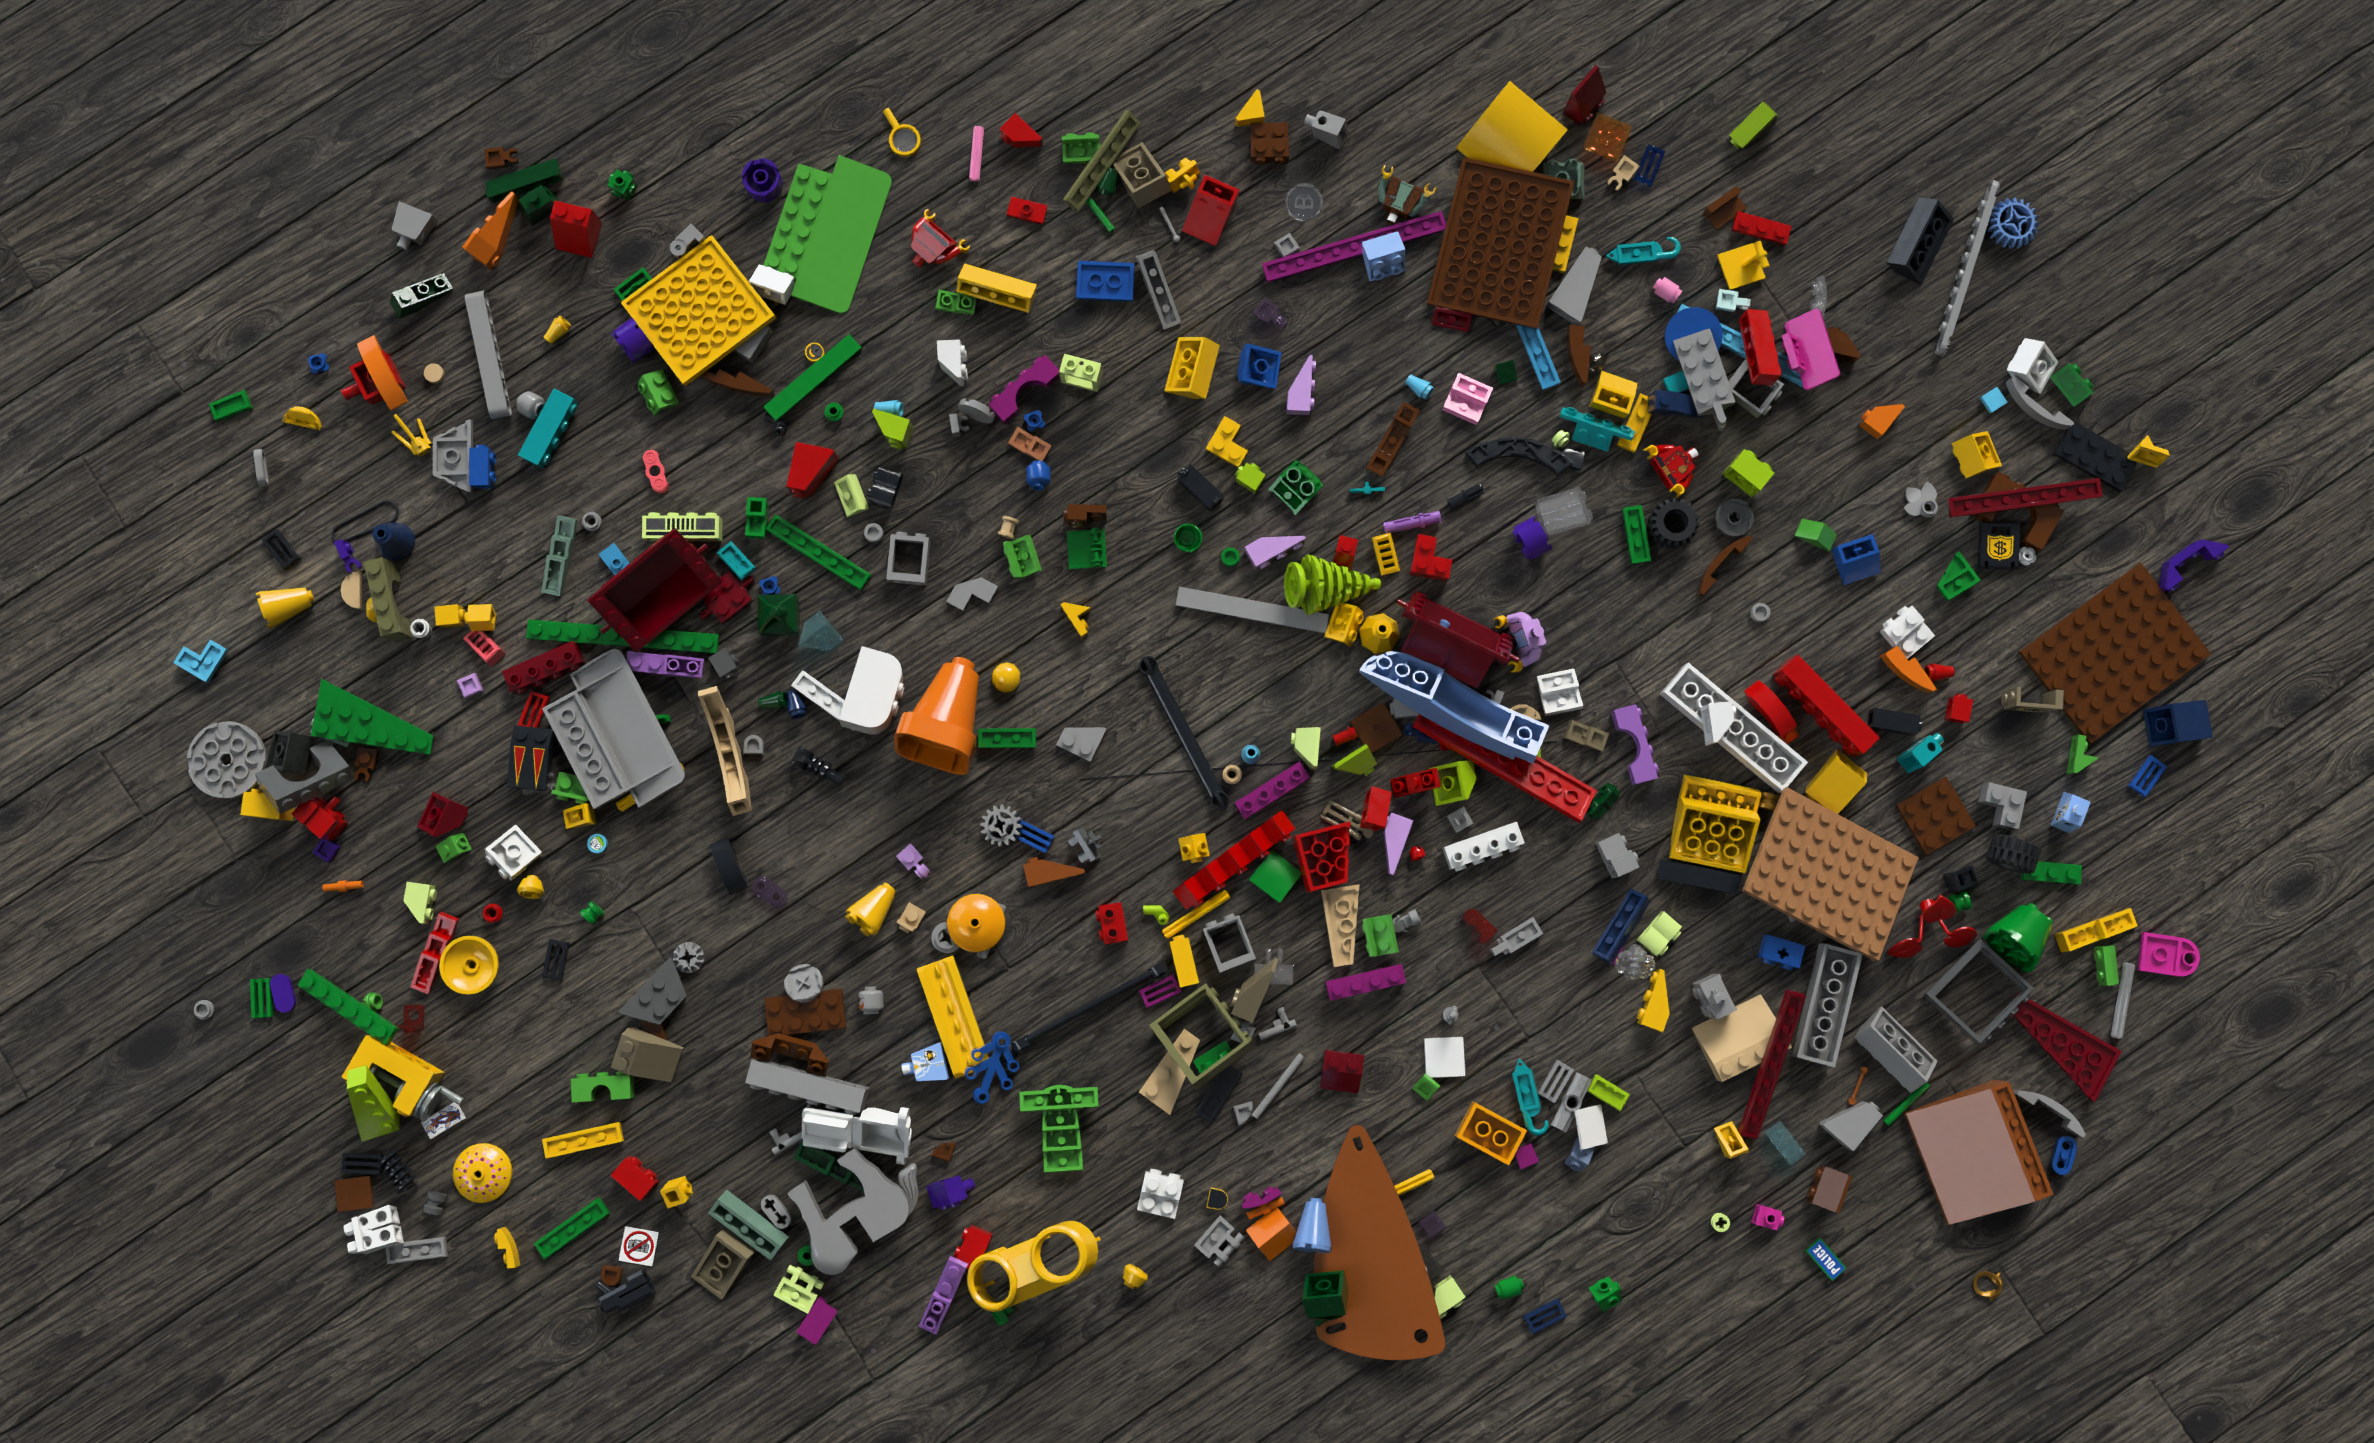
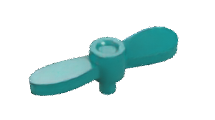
(1367, 489)

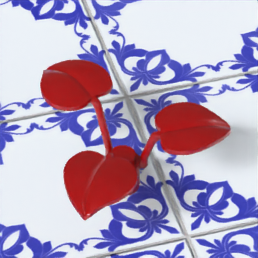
(1932, 912)

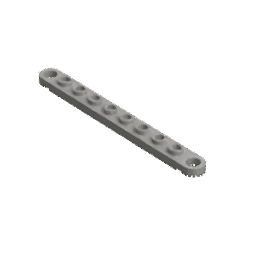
(1964, 274)

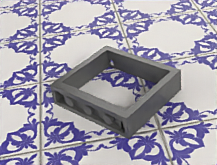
(2009, 1010)

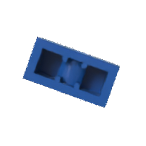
(1791, 958)

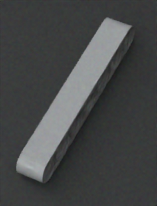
(488, 355)

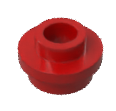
(487, 916)

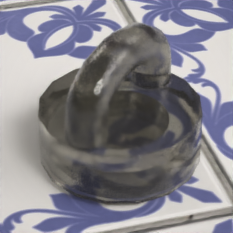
(1597, 361)

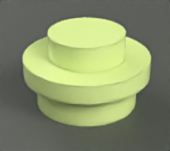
(1561, 439)

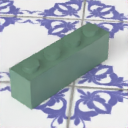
(748, 1224)

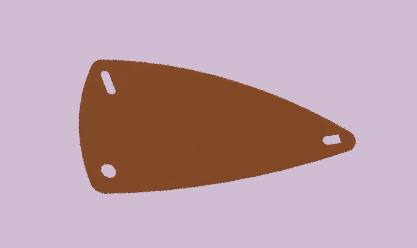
(1380, 1260)

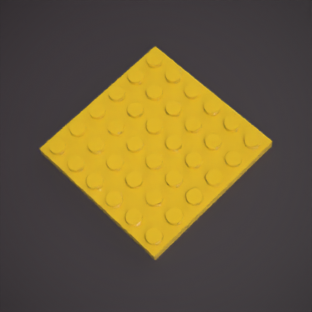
(698, 310)

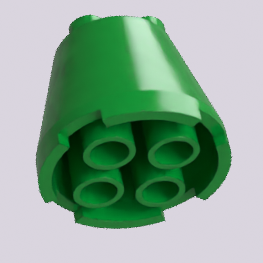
(2020, 936)

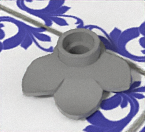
(1919, 498)

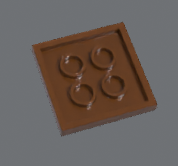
(1935, 815)

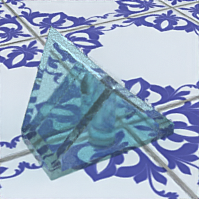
(819, 633)

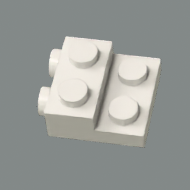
(1907, 631)
(512, 853)
(1160, 1193)

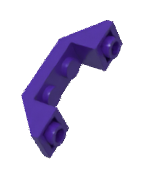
(2170, 576)

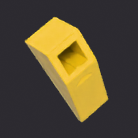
(1656, 1007)

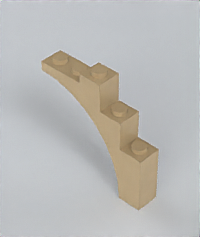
(728, 750)

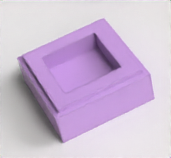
(470, 685)

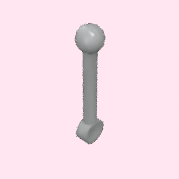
(1176, 238)

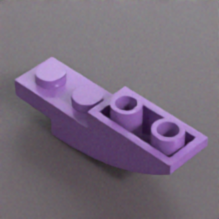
(665, 664)
(943, 1295)

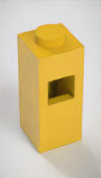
(1184, 961)

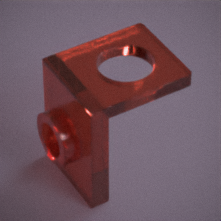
(411, 1025)

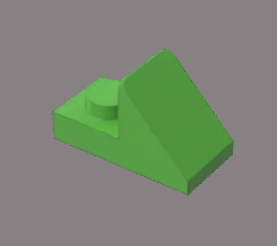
(2077, 759)

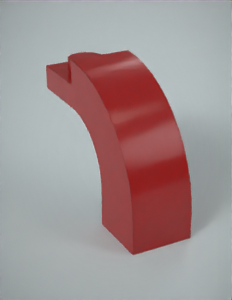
(1773, 710)

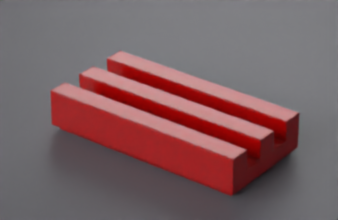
(527, 707)

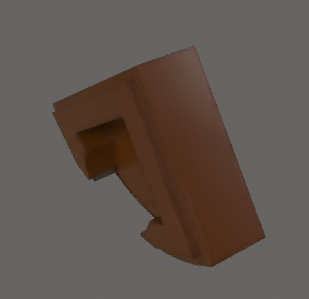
(944, 1151)

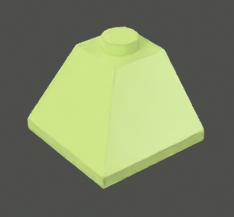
(1307, 745)

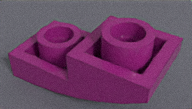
(1252, 1200)

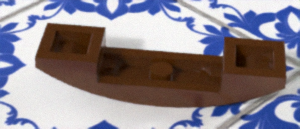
(1393, 439)
(1706, 580)

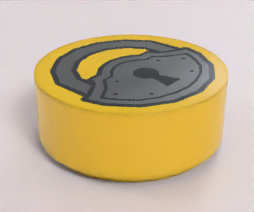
(814, 352)

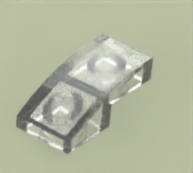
(1820, 290)

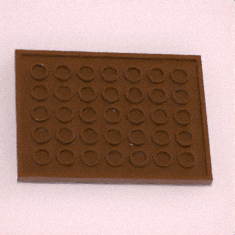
(1500, 243)
(2115, 652)

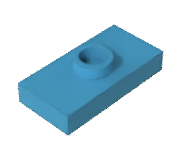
(614, 558)

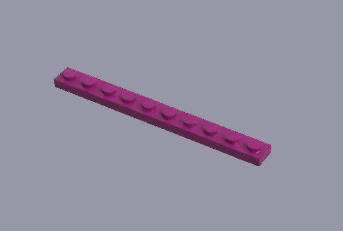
(1350, 247)

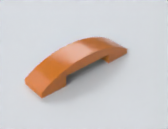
(381, 373)

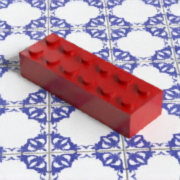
(1825, 706)

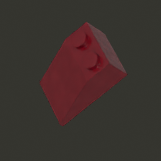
(1586, 97)

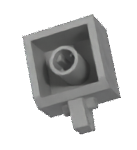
(1713, 997)

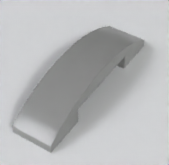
(2017, 390)
(2069, 1123)

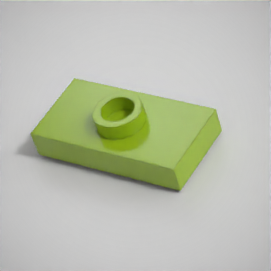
(1608, 1092)

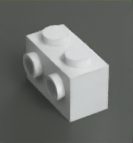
(772, 284)

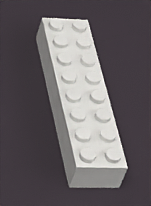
(1745, 738)

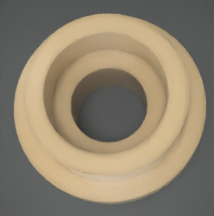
(1236, 779)

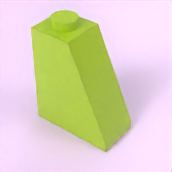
(1753, 126)

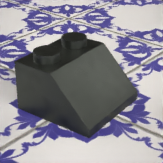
(289, 752)

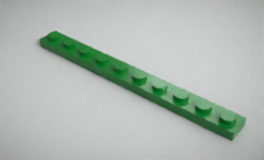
(592, 635)

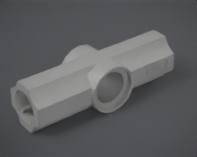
(1577, 1090)

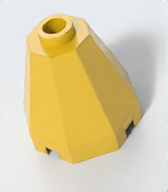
(1374, 639)

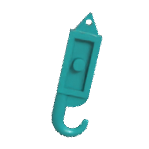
(1642, 252)
(1528, 1097)

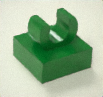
(1000, 1316)

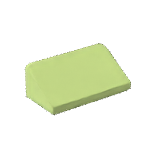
(851, 495)

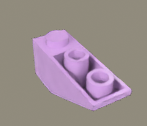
(1299, 395)
(1268, 548)

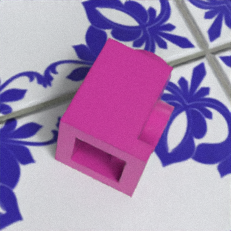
(1761, 1214)

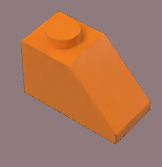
(1880, 419)

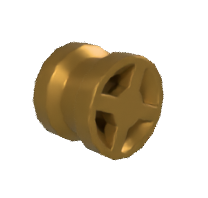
(1768, 801)

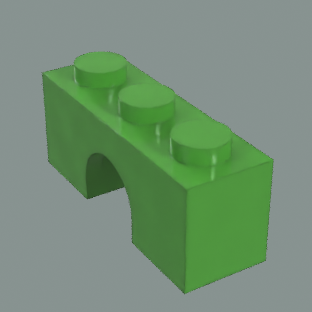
(584, 1087)

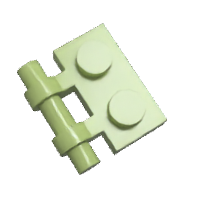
(795, 1294)

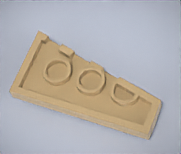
(1341, 916)
(1167, 1078)

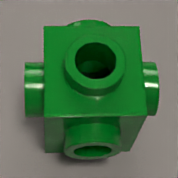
(622, 184)
(1606, 1293)

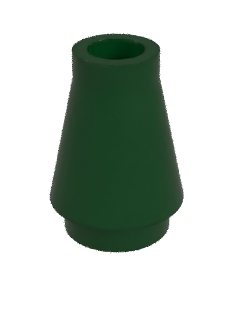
(1108, 182)
(776, 700)

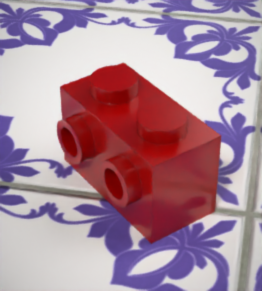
(1112, 923)

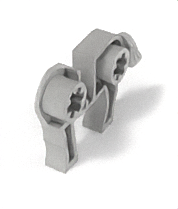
(879, 1211)

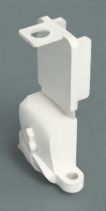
(873, 1132)

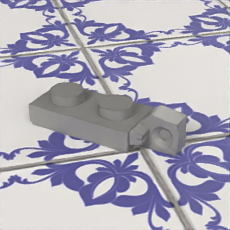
(1517, 937)

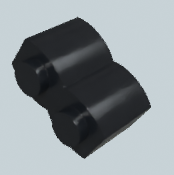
(885, 488)

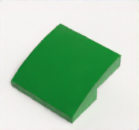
(1275, 876)

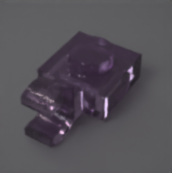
(1268, 312)

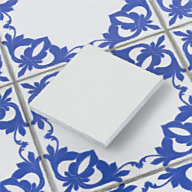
(1590, 1126)

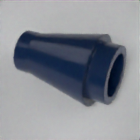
(795, 706)

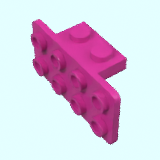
(1810, 349)

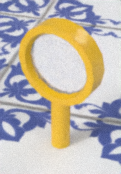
(903, 138)

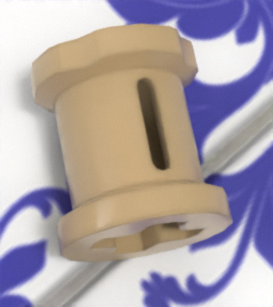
(1008, 527)

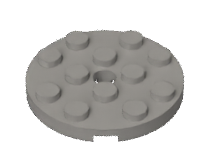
(207, 755)

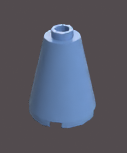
(1313, 1228)

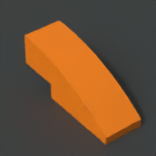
(1908, 670)

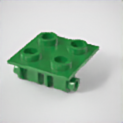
(1086, 548)

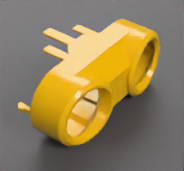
(1025, 1269)

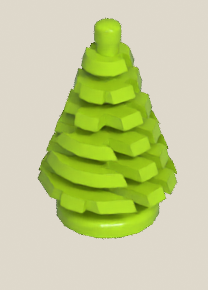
(1323, 584)

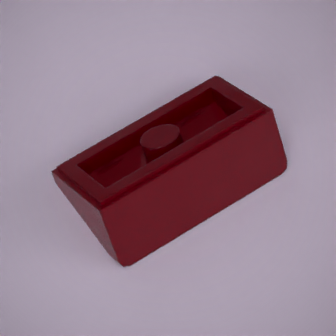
(1451, 319)

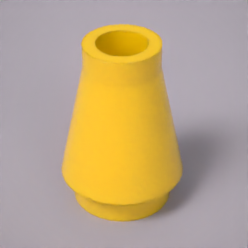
(557, 329)

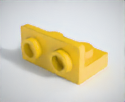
(1344, 623)

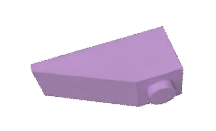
(1395, 836)

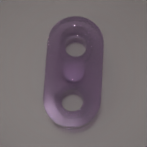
(769, 891)

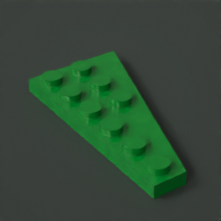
(354, 720)

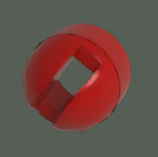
(1416, 853)

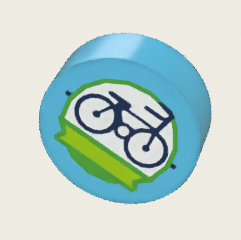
(597, 843)

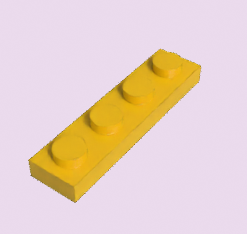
(582, 1140)

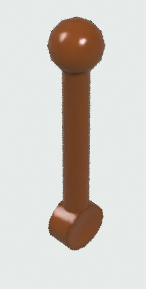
(1852, 1100)

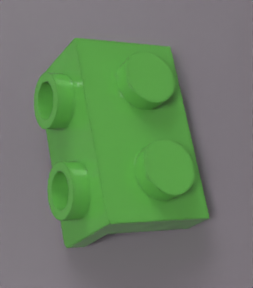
(1079, 148)
(657, 391)
(1022, 557)
(2106, 965)

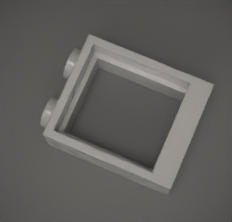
(1765, 407)
(905, 578)
(1236, 961)

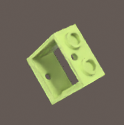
(1083, 376)

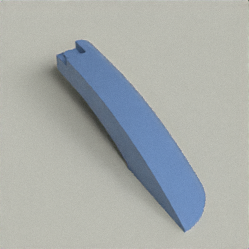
(1455, 706)

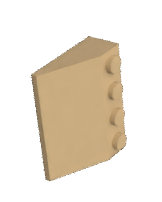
(1736, 1039)

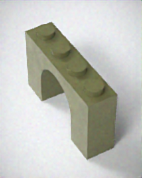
(381, 576)

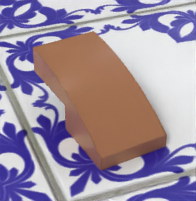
(1029, 444)

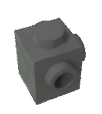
(725, 664)

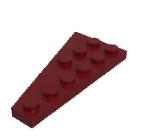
(2076, 1051)

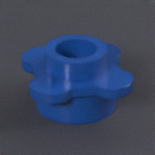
(313, 360)
(1030, 417)
(770, 581)

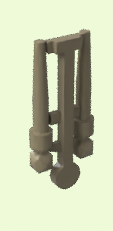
(1357, 817)

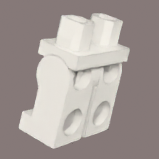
(374, 1230)

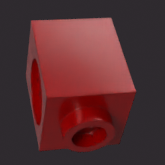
(1959, 709)

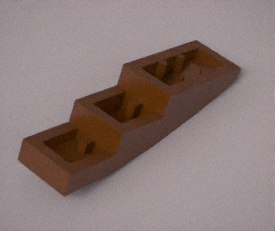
(740, 384)

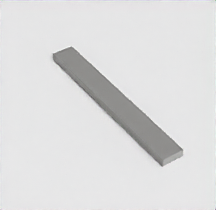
(1251, 610)

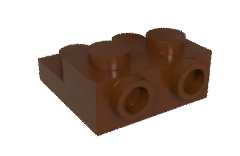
(1269, 142)
(1078, 514)

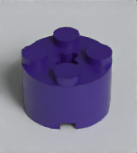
(762, 170)
(633, 340)
(1532, 538)

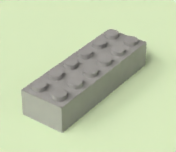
(1827, 1005)
(800, 1085)

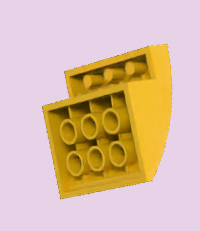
(1512, 132)
(1715, 823)

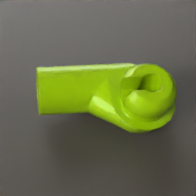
(1158, 912)

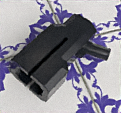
(614, 1296)

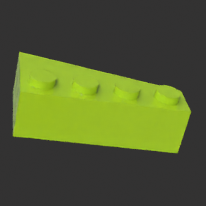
(370, 1104)

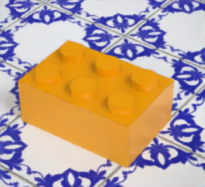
(1490, 1133)

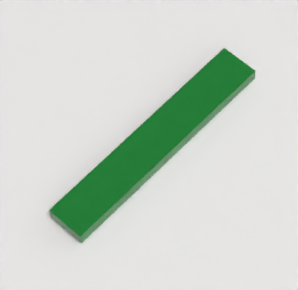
(812, 378)
(818, 552)

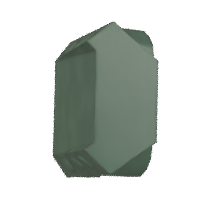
(1568, 170)

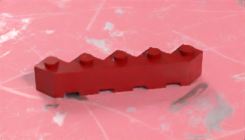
(1234, 860)

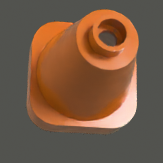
(943, 721)

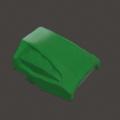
(1296, 486)

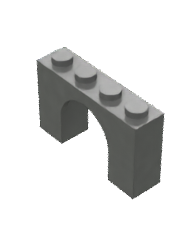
(289, 794)

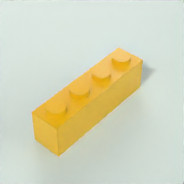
(996, 288)

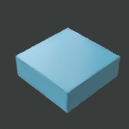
(1993, 400)

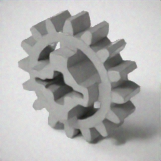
(993, 828)

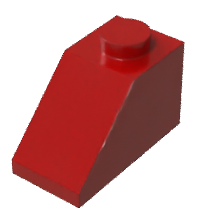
(1019, 133)

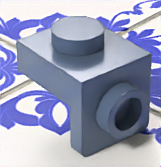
(1578, 1158)

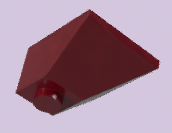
(442, 815)

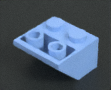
(1384, 256)

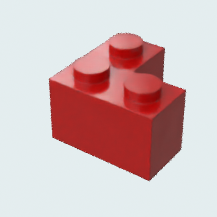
(1425, 563)

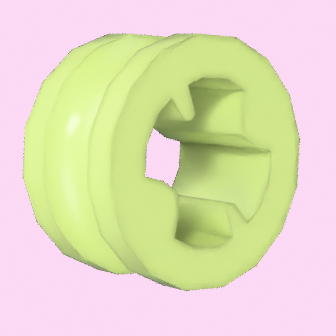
(1715, 1218)

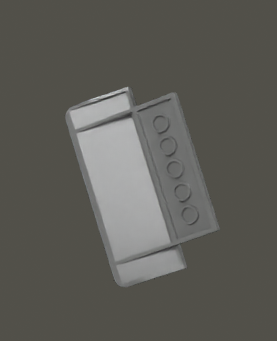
(613, 735)

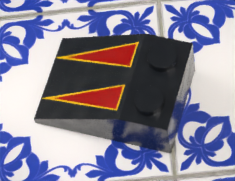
(530, 757)

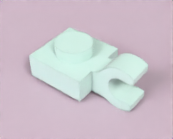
(1729, 300)

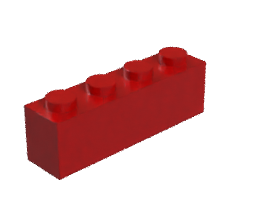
(1759, 347)

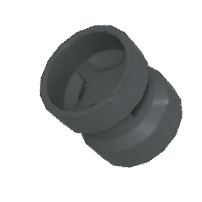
(434, 1203)

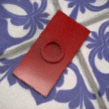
(1027, 210)

